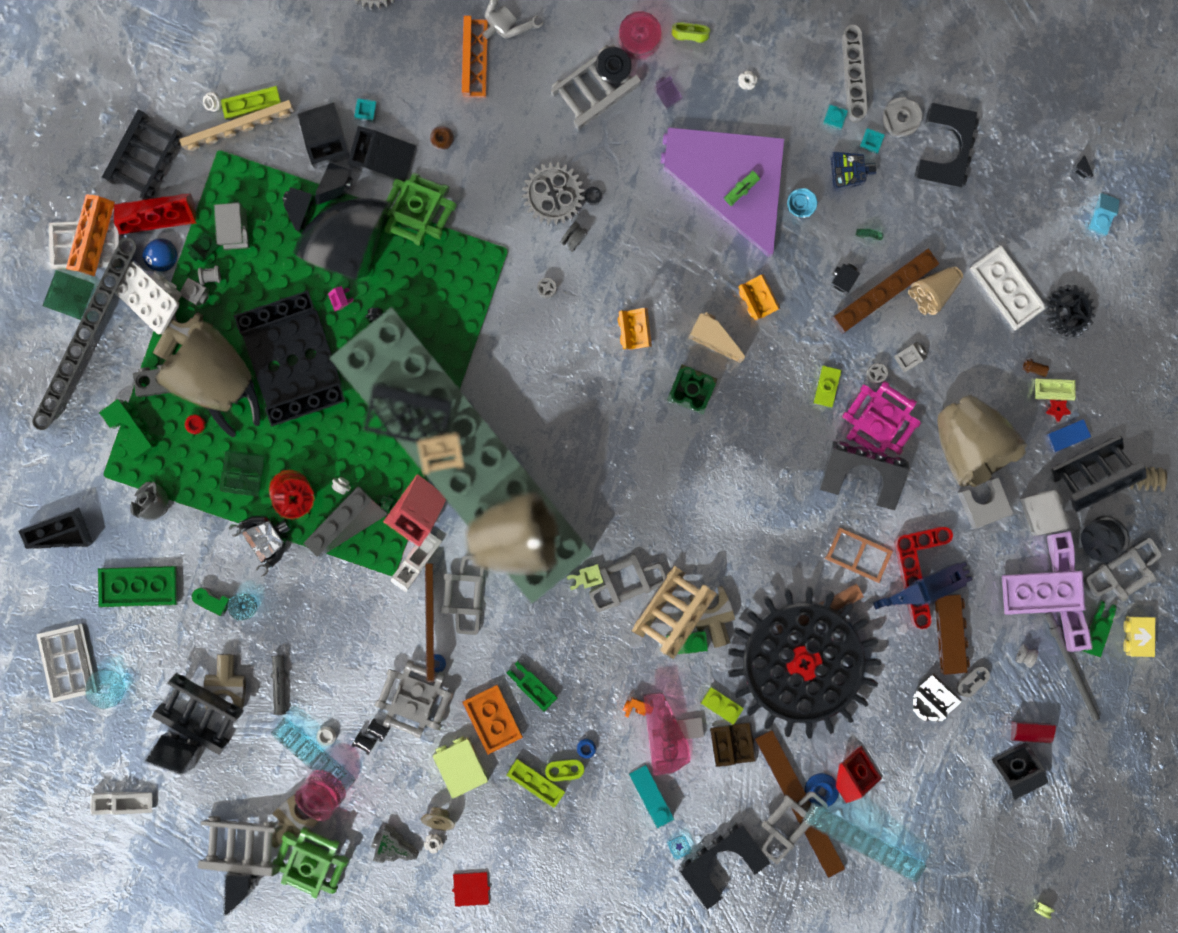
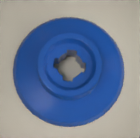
(827, 782)

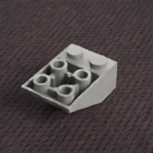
(1044, 512)

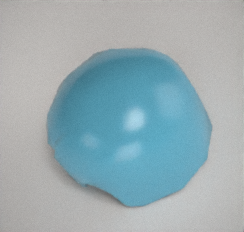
(802, 202)

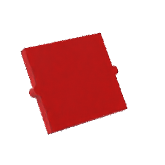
(471, 889)

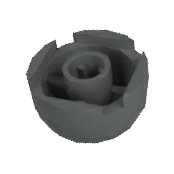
(150, 502)

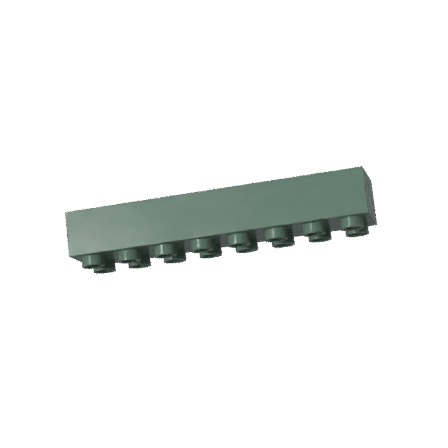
(490, 475)

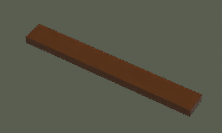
(791, 787)

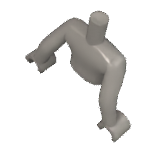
(503, 20)

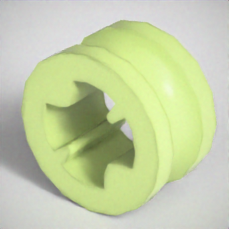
(1044, 910)

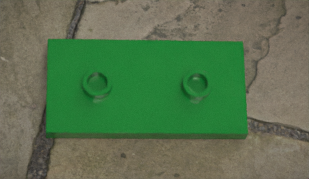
(137, 586)

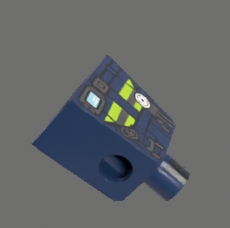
(849, 170)

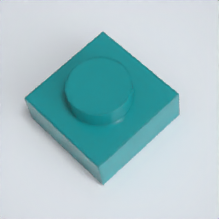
(365, 110)
(835, 117)
(871, 141)

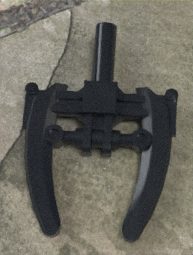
(249, 393)

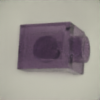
(667, 92)

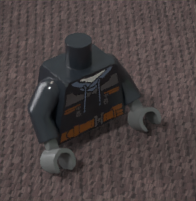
(265, 538)

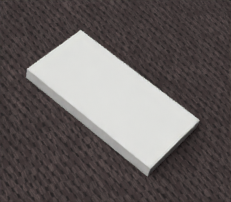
(1007, 288)

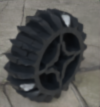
(1078, 300)

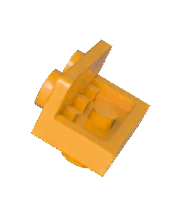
(758, 297)
(634, 329)

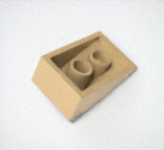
(713, 336)

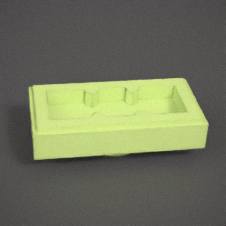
(1055, 389)

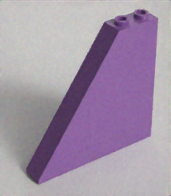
(713, 164)

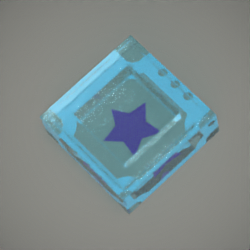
(679, 847)

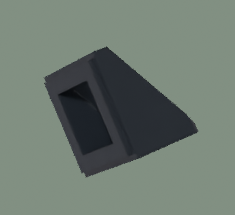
(1083, 169)

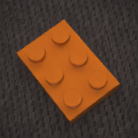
(492, 719)

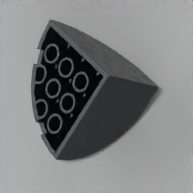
(344, 236)

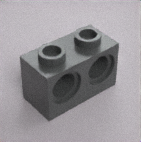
(153, 388)

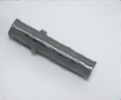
(278, 661)

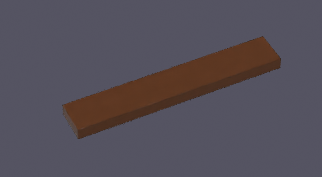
(429, 609)

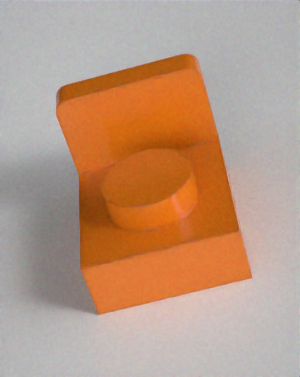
(636, 703)

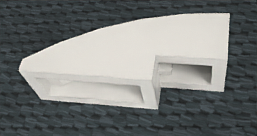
(415, 562)
(120, 803)

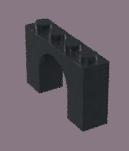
(962, 125)
(845, 457)
(696, 869)

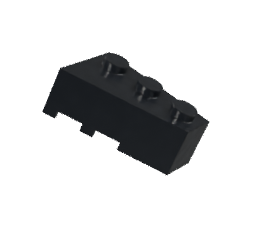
(57, 531)

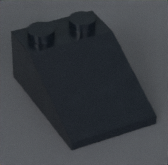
(174, 753)

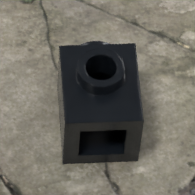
(844, 278)

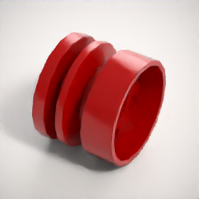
(295, 484)

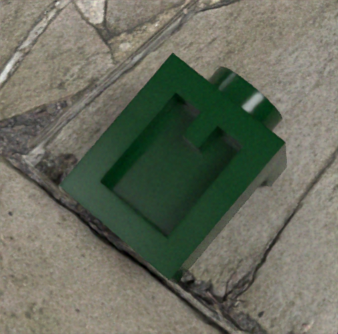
(202, 248)

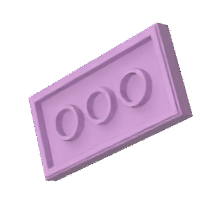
(1043, 592)

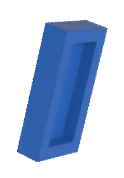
(1068, 435)

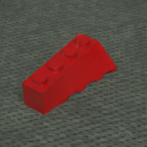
(154, 213)

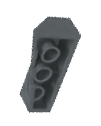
(346, 521)

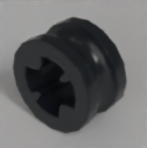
(597, 199)

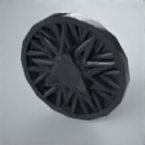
(613, 65)

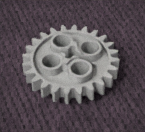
(537, 199)

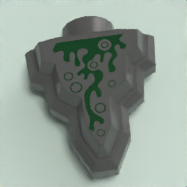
(391, 846)

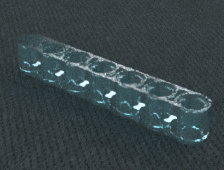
(864, 842)

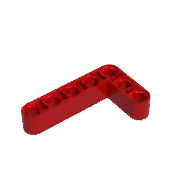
(915, 570)

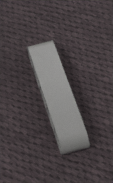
(858, 65)

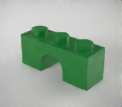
(139, 441)

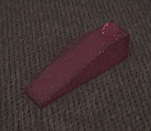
(666, 741)

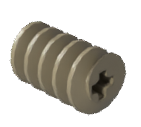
(1155, 478)

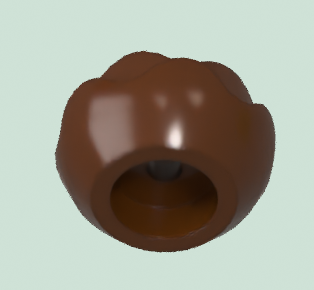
(444, 143)

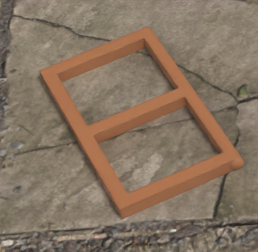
(864, 541)

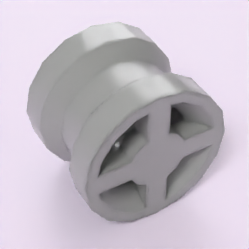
(545, 285)
(880, 372)
(1026, 656)

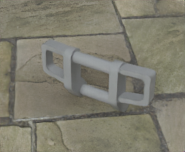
(1142, 567)
(479, 580)
(631, 593)
(789, 843)

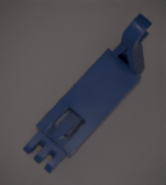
(930, 587)

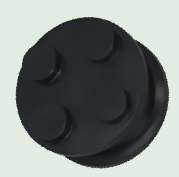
(1105, 539)

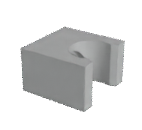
(231, 226)
(991, 511)

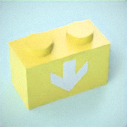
(1139, 636)

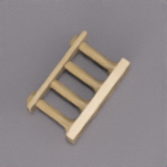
(688, 621)

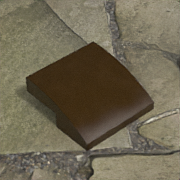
(733, 744)

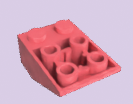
(416, 511)

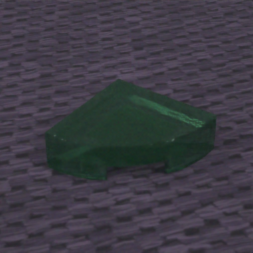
(876, 235)

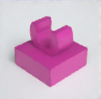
(338, 298)

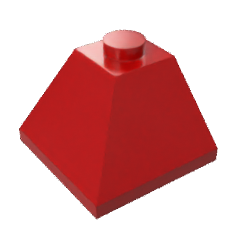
(856, 776)

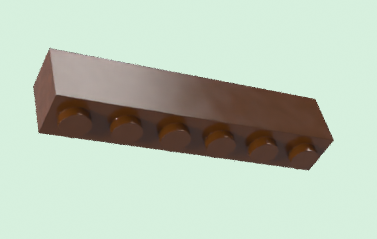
(885, 291)

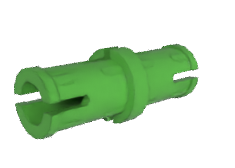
(732, 197)

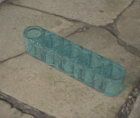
(310, 752)

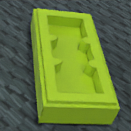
(827, 386)

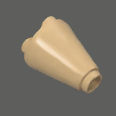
(935, 290)

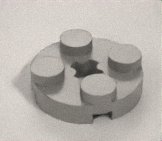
(906, 107)

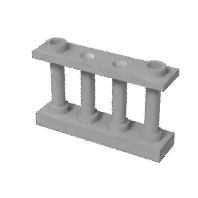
(597, 106)
(229, 863)

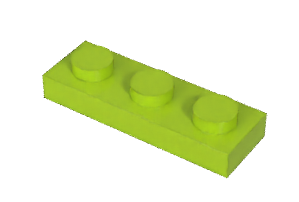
(250, 102)
(535, 783)

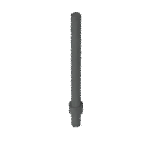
(1056, 632)

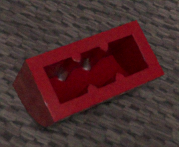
(1032, 732)

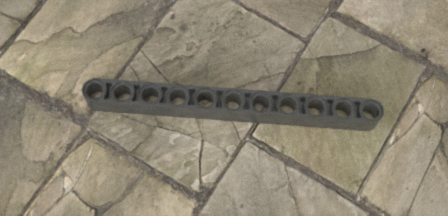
(76, 340)

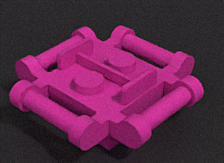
(881, 419)

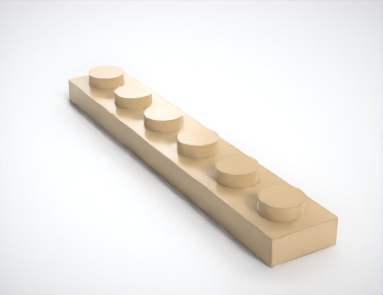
(243, 123)

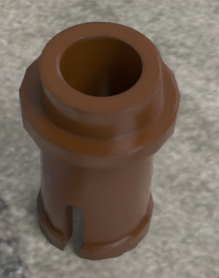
(1036, 368)

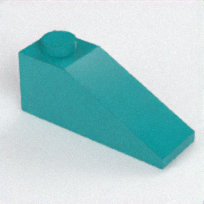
(651, 796)

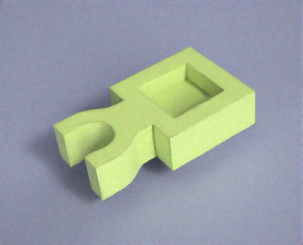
(588, 577)

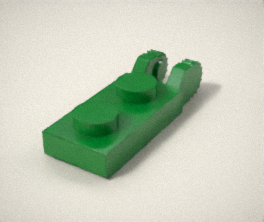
(1100, 628)
(533, 688)

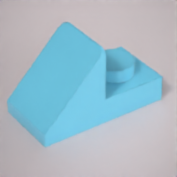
(1103, 214)

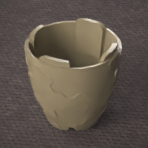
(205, 369)
(977, 441)
(515, 536)

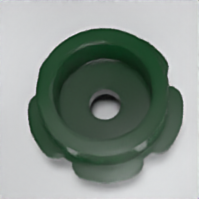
(387, 502)

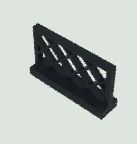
(411, 398)

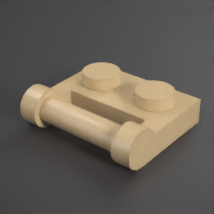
(440, 447)

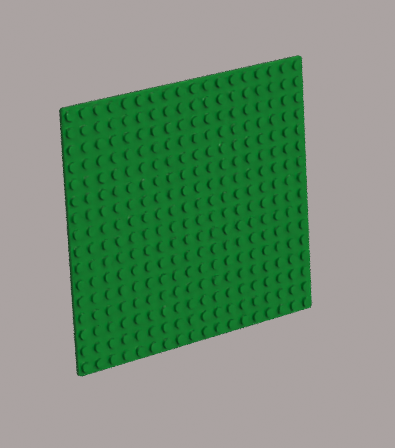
(432, 287)

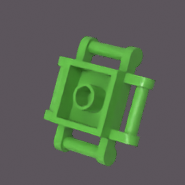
(417, 208)
(310, 863)

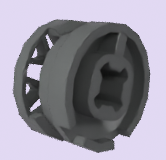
(576, 236)

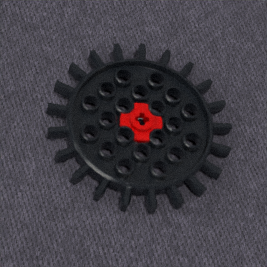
(759, 678)

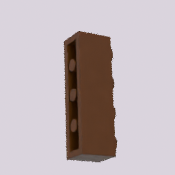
(950, 634)

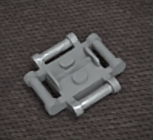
(413, 699)

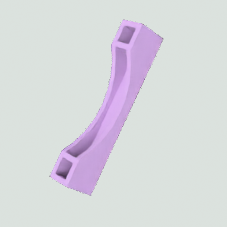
(1073, 622)

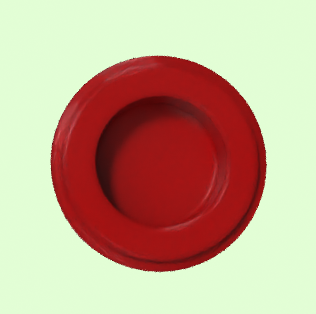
(195, 424)

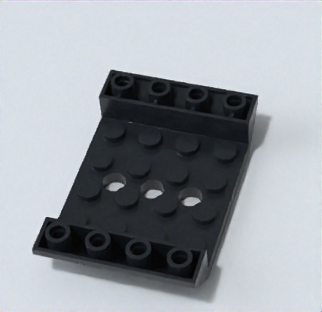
(286, 330)

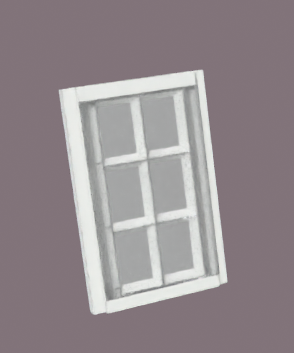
(62, 237)
(65, 661)

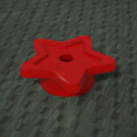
(1054, 404)

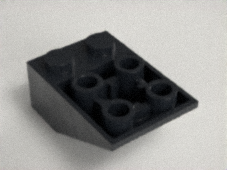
(323, 135)
(381, 154)

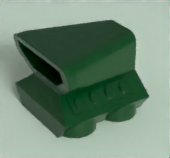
(692, 389)

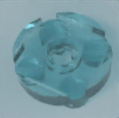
(105, 677)

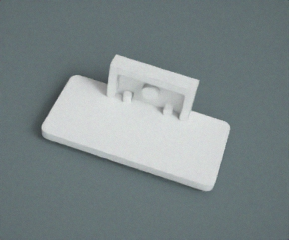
(149, 296)

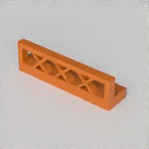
(467, 57)
(92, 235)

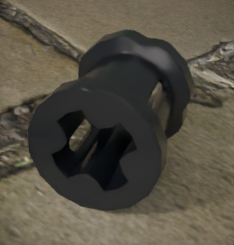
(377, 730)
(363, 743)

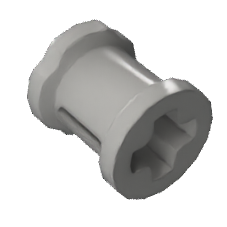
(209, 275)

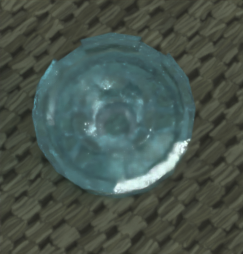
(242, 606)

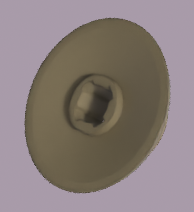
(438, 819)

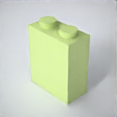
(460, 766)

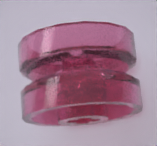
(645, 25)
(320, 795)

